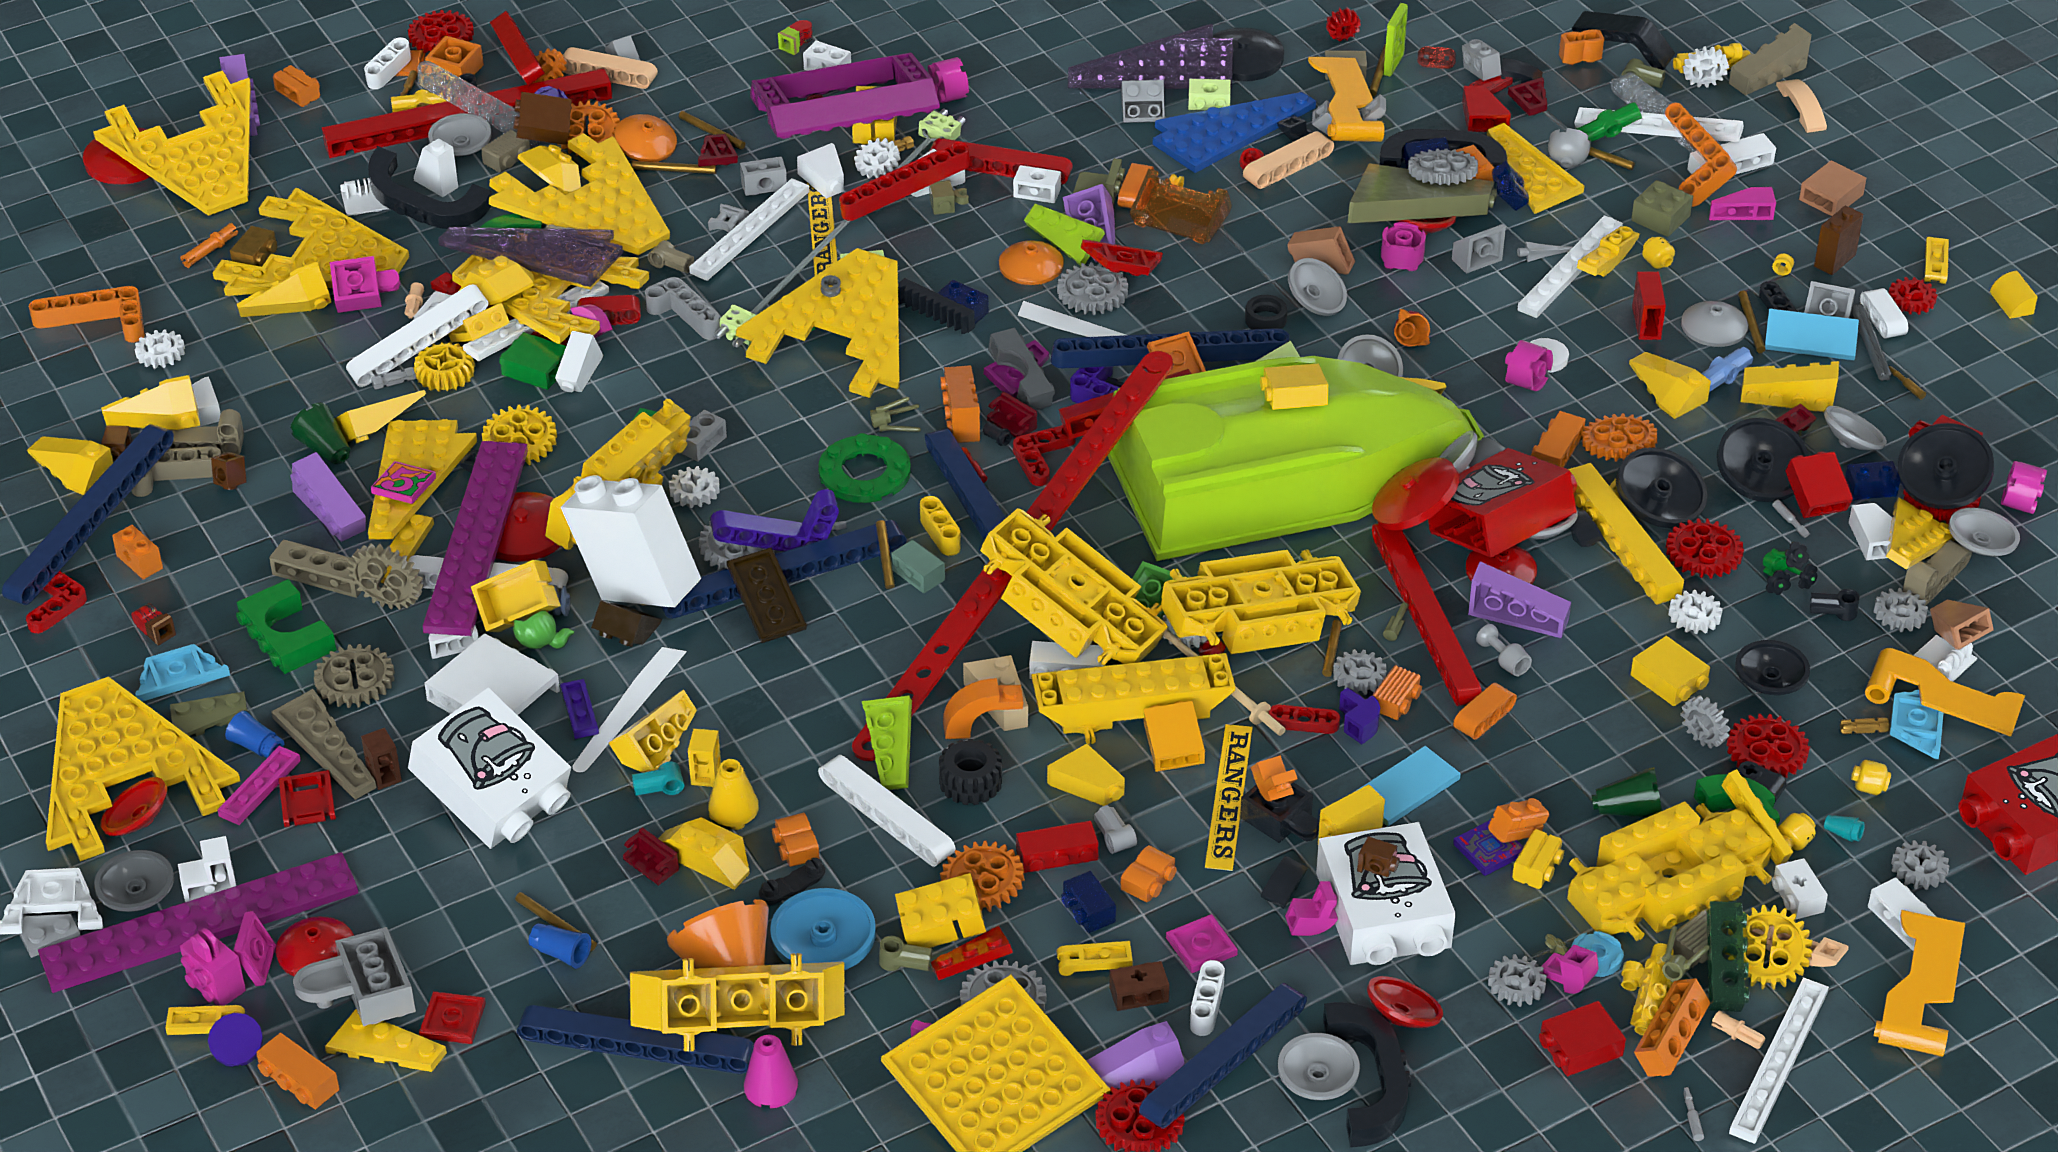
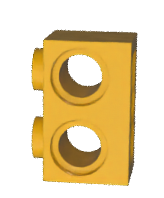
(704, 757)

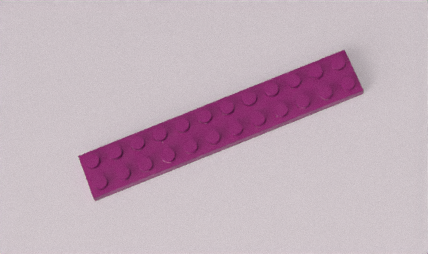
(475, 537)
(221, 913)

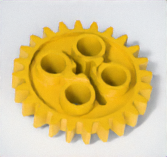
(523, 427)
(1794, 950)

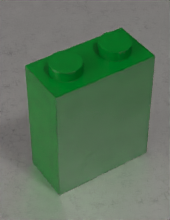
(532, 360)

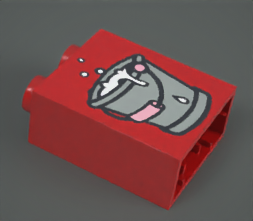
(1505, 502)
(2017, 805)

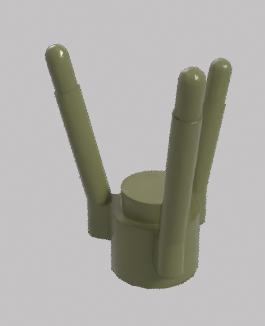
(881, 416)
(1678, 965)

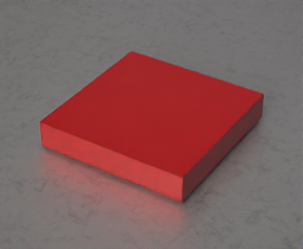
(452, 1017)

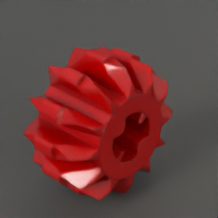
(1343, 24)

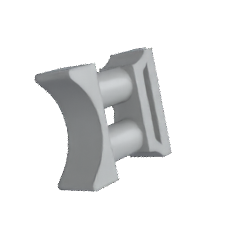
(732, 213)

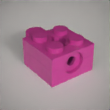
(362, 275)
(212, 968)

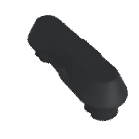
(792, 884)

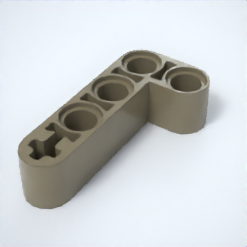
(226, 436)
(178, 464)
(1934, 575)

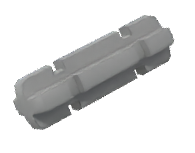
(393, 378)

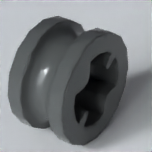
(830, 291)

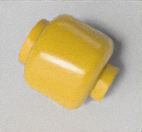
(1658, 252)
(1871, 777)
(1798, 830)

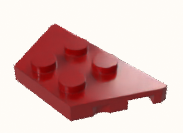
(1122, 258)

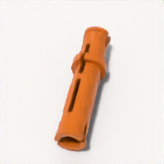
(216, 240)

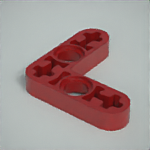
(1025, 449)
(43, 617)

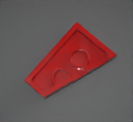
(976, 952)

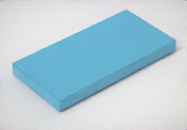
(1811, 334)
(1412, 783)

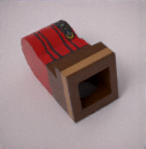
(151, 621)

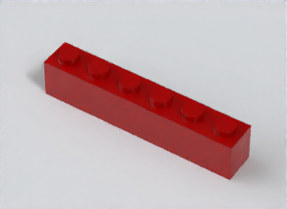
(1081, 416)

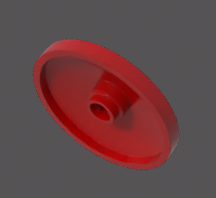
(110, 167)
(1415, 493)
(526, 529)

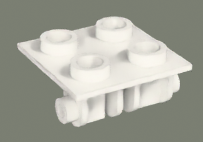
(359, 199)
(1946, 658)

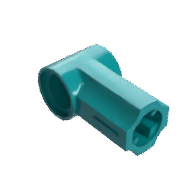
(666, 779)

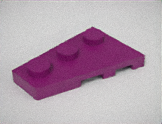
(1009, 378)

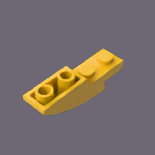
(1610, 252)

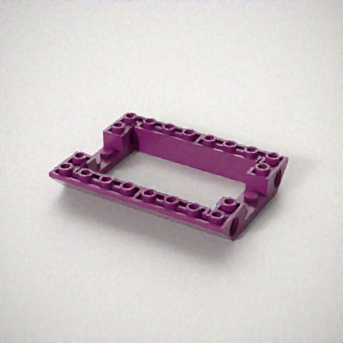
(910, 95)

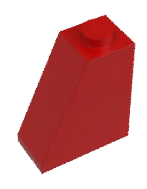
(1483, 109)

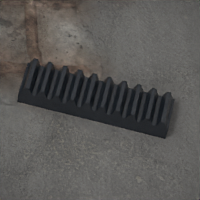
(936, 306)

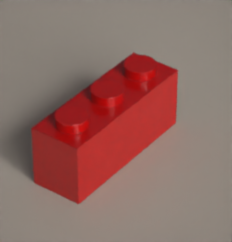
(1057, 846)

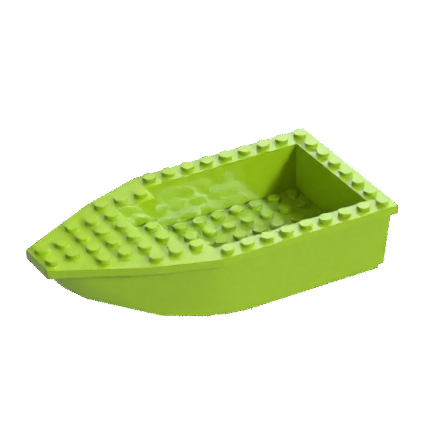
(1225, 469)

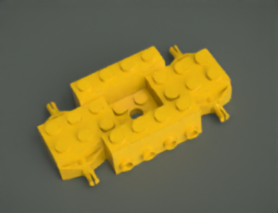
(632, 453)
(1071, 590)
(1260, 599)
(1704, 860)

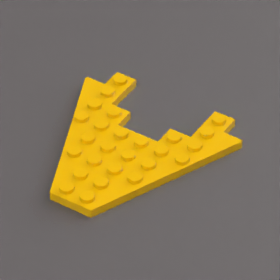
(201, 165)
(609, 202)
(327, 238)
(539, 304)
(861, 311)
(108, 739)

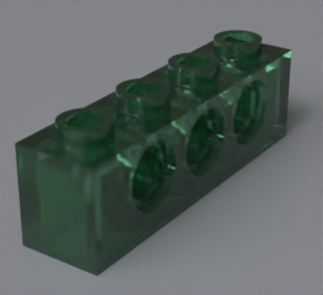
(1724, 996)

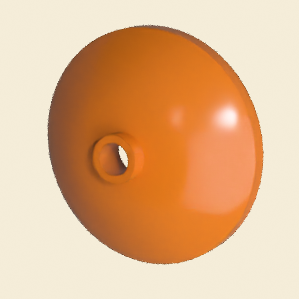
(645, 138)
(1031, 262)

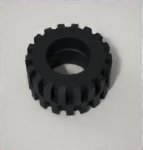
(970, 771)

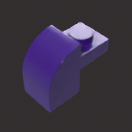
(1360, 715)

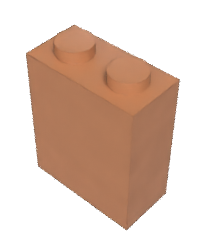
(1832, 188)

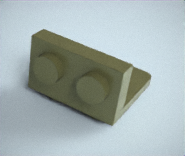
(1111, 182)

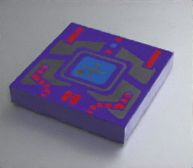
(1486, 850)

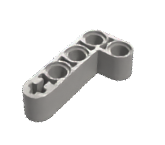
(679, 297)

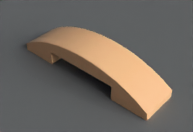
(1806, 103)
(1824, 954)

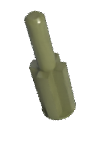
(1395, 624)

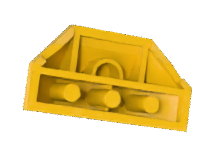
(553, 167)
(499, 279)
(709, 850)

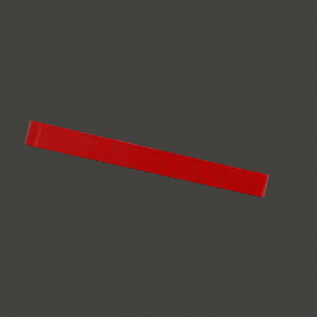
(1427, 615)

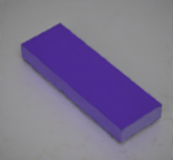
(579, 708)

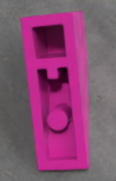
(1747, 204)

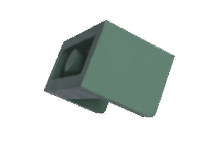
(918, 566)

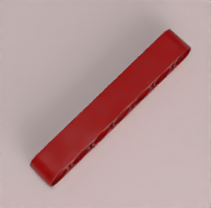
(517, 48)
(1007, 161)
(904, 181)

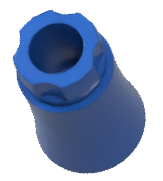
(252, 735)
(561, 944)

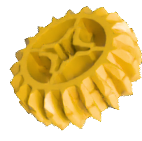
(444, 367)

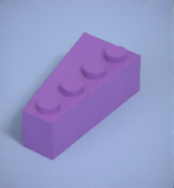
(236, 70)
(326, 497)
(1516, 602)

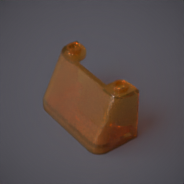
(1179, 208)

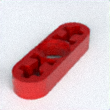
(1322, 715)

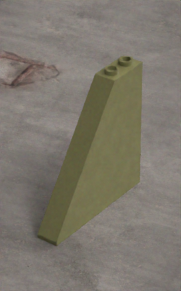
(1393, 195)

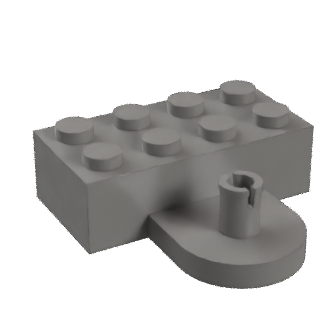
(364, 969)

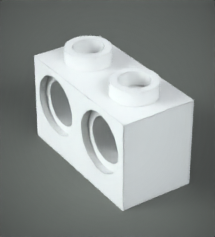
(823, 55)

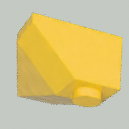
(299, 293)
(167, 406)
(364, 421)

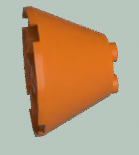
(724, 936)

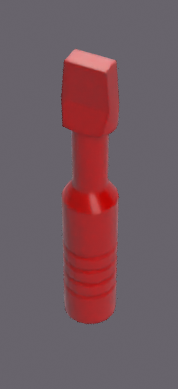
(982, 475)

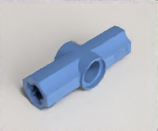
(1726, 369)

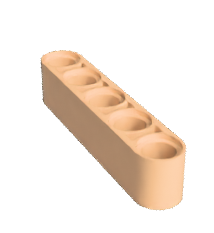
(619, 69)
(1288, 159)

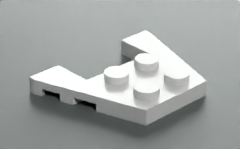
(51, 892)

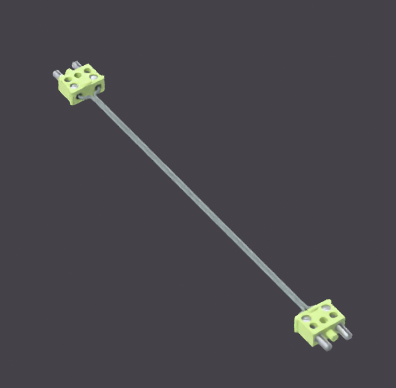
(934, 126)

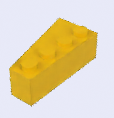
(1789, 386)

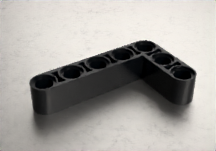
(1631, 30)

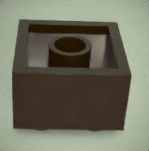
(624, 623)

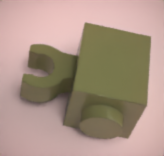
(944, 197)

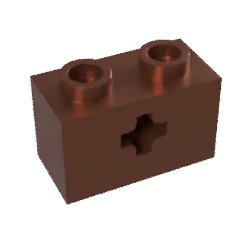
(381, 758)
(1139, 985)

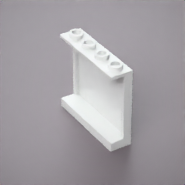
(492, 665)

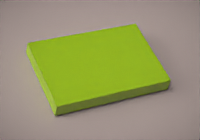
(1395, 39)

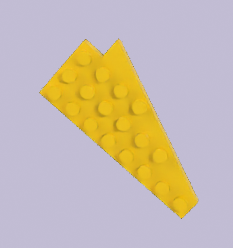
(422, 444)

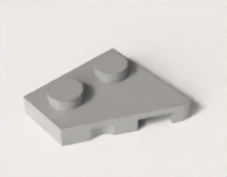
(46, 931)

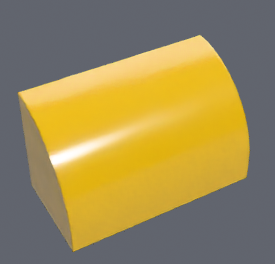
(2014, 295)

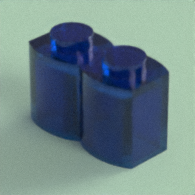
(1510, 186)

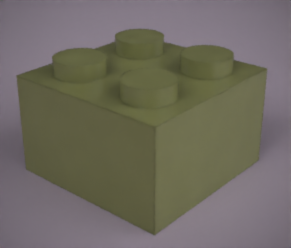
(1662, 208)

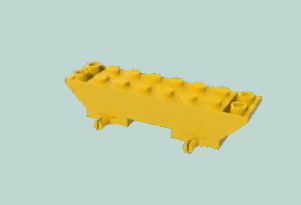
(1097, 696)
(742, 996)

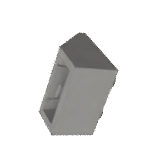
(1142, 101)

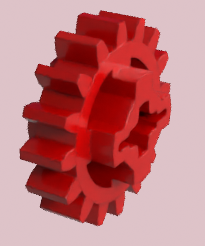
(1913, 295)

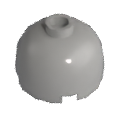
(1568, 147)

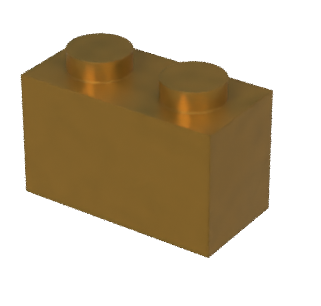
(254, 246)

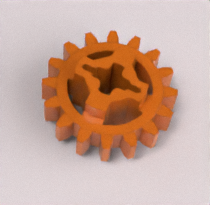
(552, 64)

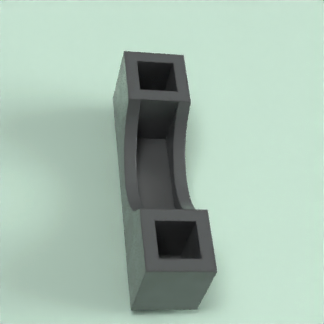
(1010, 350)

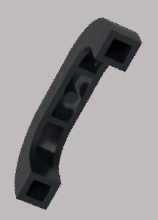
(1393, 147)
(419, 206)
(1361, 1024)

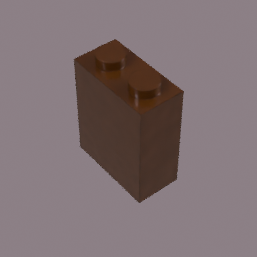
(542, 118)
(1838, 240)

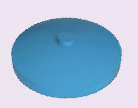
(823, 927)

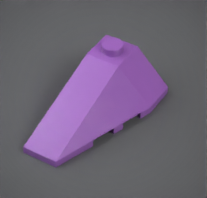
(1095, 208)
(1145, 1055)

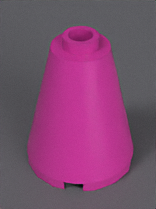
(770, 1074)

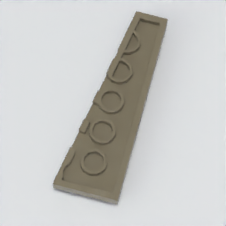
(318, 735)

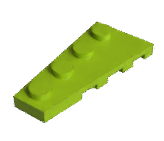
(1063, 231)
(890, 738)

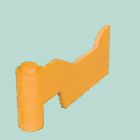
(1350, 94)
(1941, 694)
(1929, 981)

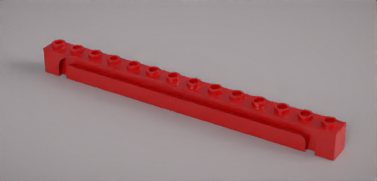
(416, 122)

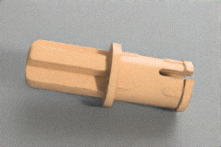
(414, 299)
(1737, 1029)

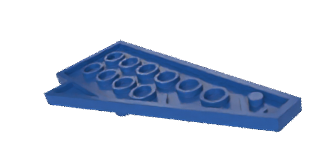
(1213, 134)

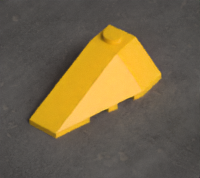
(1672, 384)
(72, 460)
(654, 736)

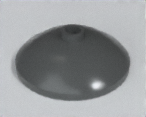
(134, 880)

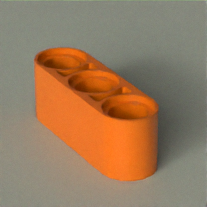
(1132, 184)
(1485, 711)

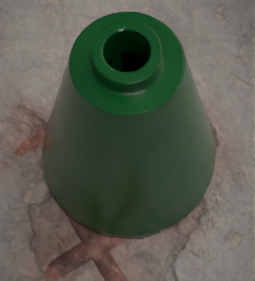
(321, 433)
(1630, 796)

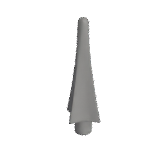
(1536, 251)

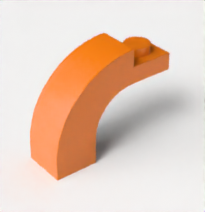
(975, 700)

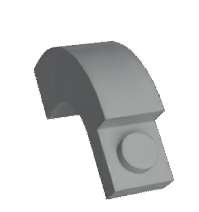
(1375, 109)

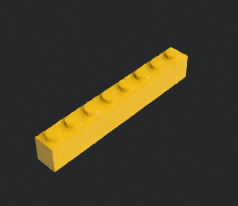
(1626, 536)

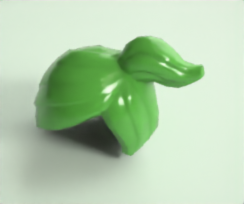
(540, 631)

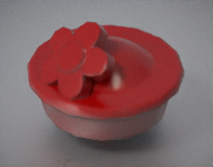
(1250, 155)
(1207, 649)

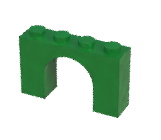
(285, 649)

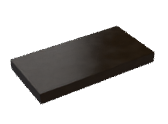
(766, 595)

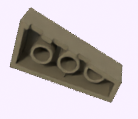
(1772, 61)

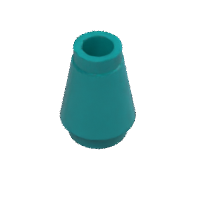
(1846, 827)

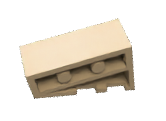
(1006, 674)

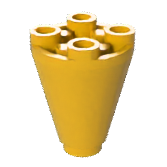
(732, 797)

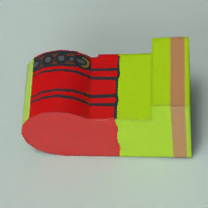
(796, 36)

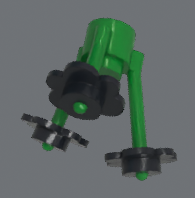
(1776, 564)

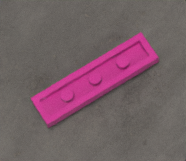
(258, 785)

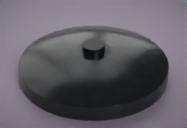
(1254, 53)
(1756, 456)
(1946, 466)
(1661, 487)

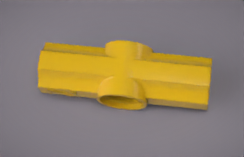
(419, 99)

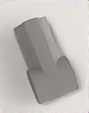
(1116, 833)

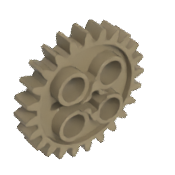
(369, 567)
(335, 680)

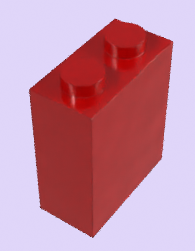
(1649, 305)
(1818, 484)
(1582, 1038)

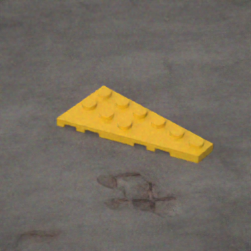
(1543, 178)
(1914, 535)

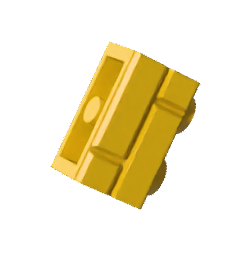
(1538, 859)

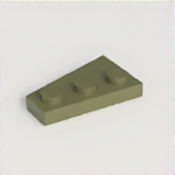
(197, 715)

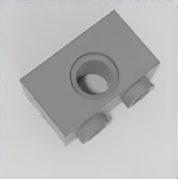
(763, 175)

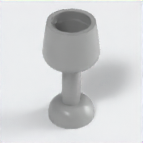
(1511, 657)

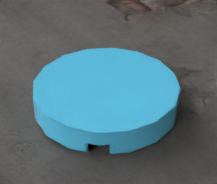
(1608, 951)

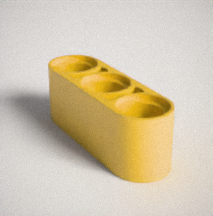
(940, 525)

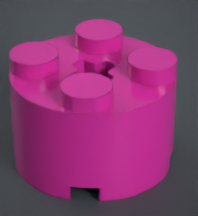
(949, 79)
(1403, 246)
(1528, 365)
(2023, 487)

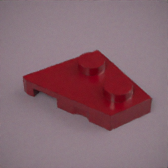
(1530, 96)
(717, 151)

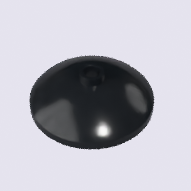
(1772, 667)

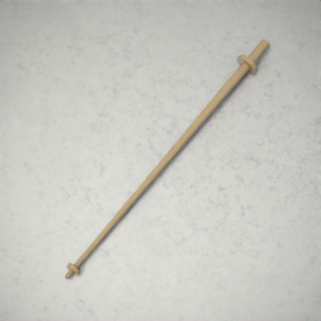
(1259, 712)

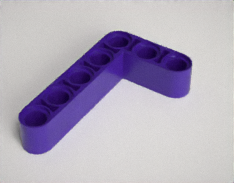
(1090, 383)
(778, 533)

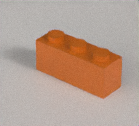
(1560, 439)
(297, 1071)

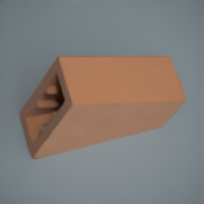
(1324, 245)
(1961, 622)

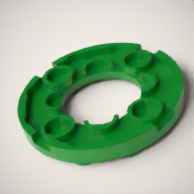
(864, 491)

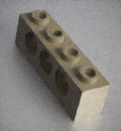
(313, 567)

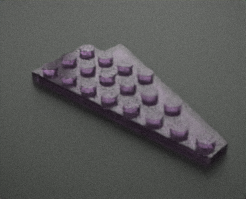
(1170, 59)
(560, 253)

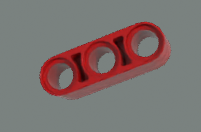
(618, 309)

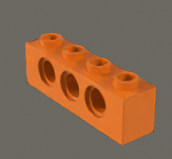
(1672, 1027)

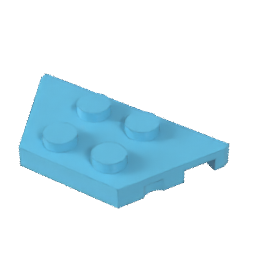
(178, 671)
(1916, 723)

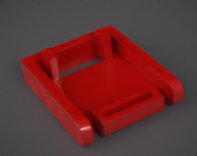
(307, 805)

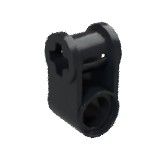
(1772, 781)

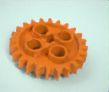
(601, 122)
(1618, 436)
(993, 871)

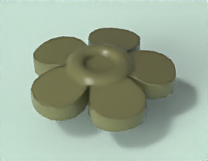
(1556, 945)

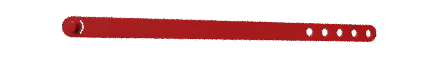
(1053, 502)

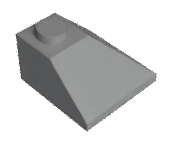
(1479, 249)
(1829, 300)

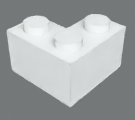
(210, 873)

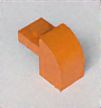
(1273, 779)

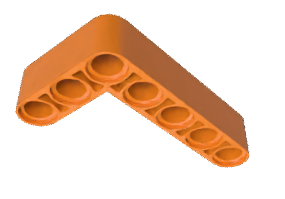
(1718, 165)
(92, 306)

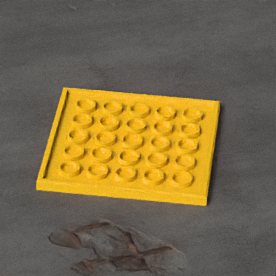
(995, 1073)

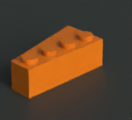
(961, 403)

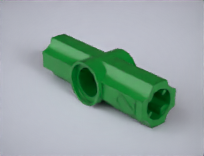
(1610, 122)

